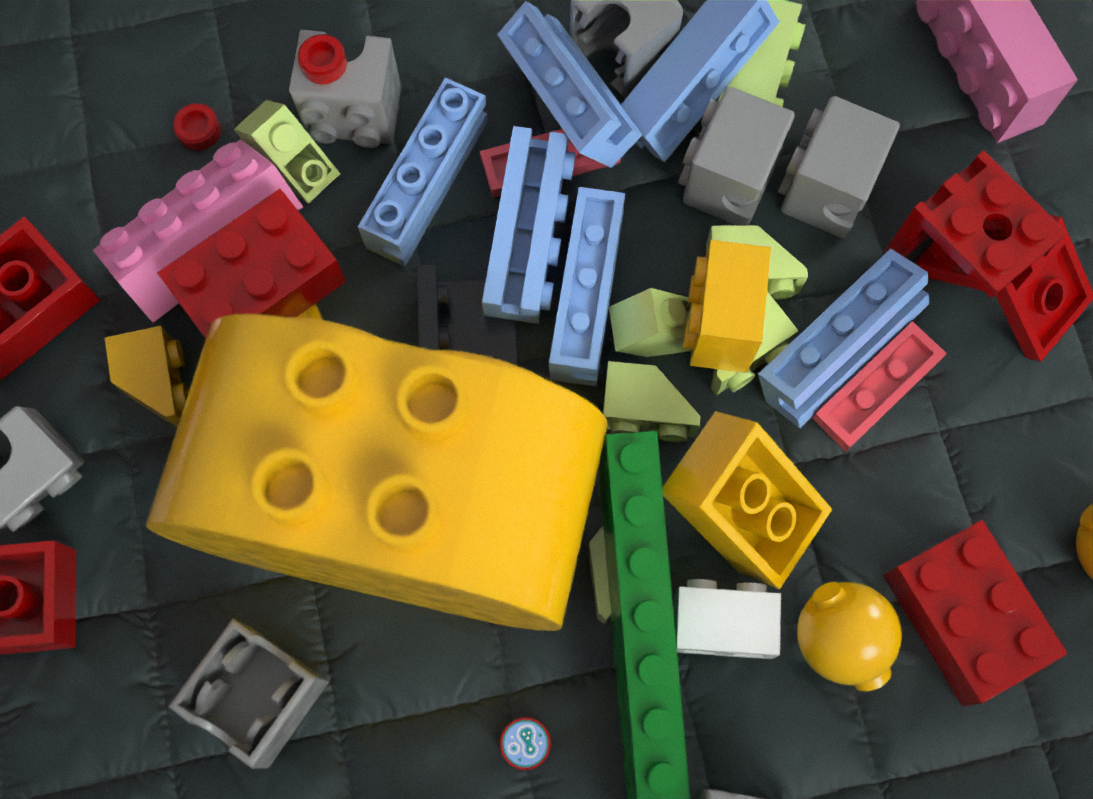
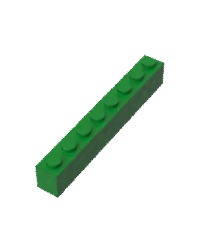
(642, 618)

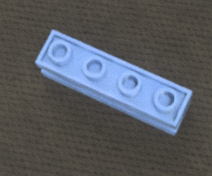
(696, 70)
(569, 85)
(424, 172)
(526, 226)
(587, 287)
(845, 337)

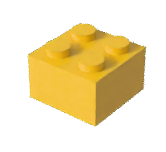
(727, 306)

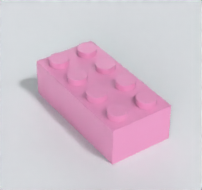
(1001, 60)
(184, 218)

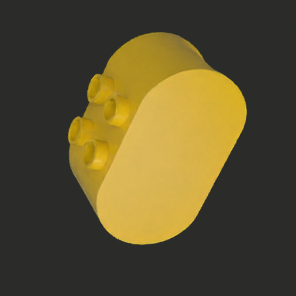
(383, 469)

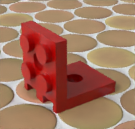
(956, 222)
(1033, 319)

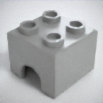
(632, 28)
(358, 104)
(734, 155)
(836, 165)
(37, 466)
(249, 694)

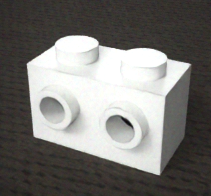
(727, 621)

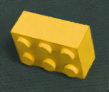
(747, 499)

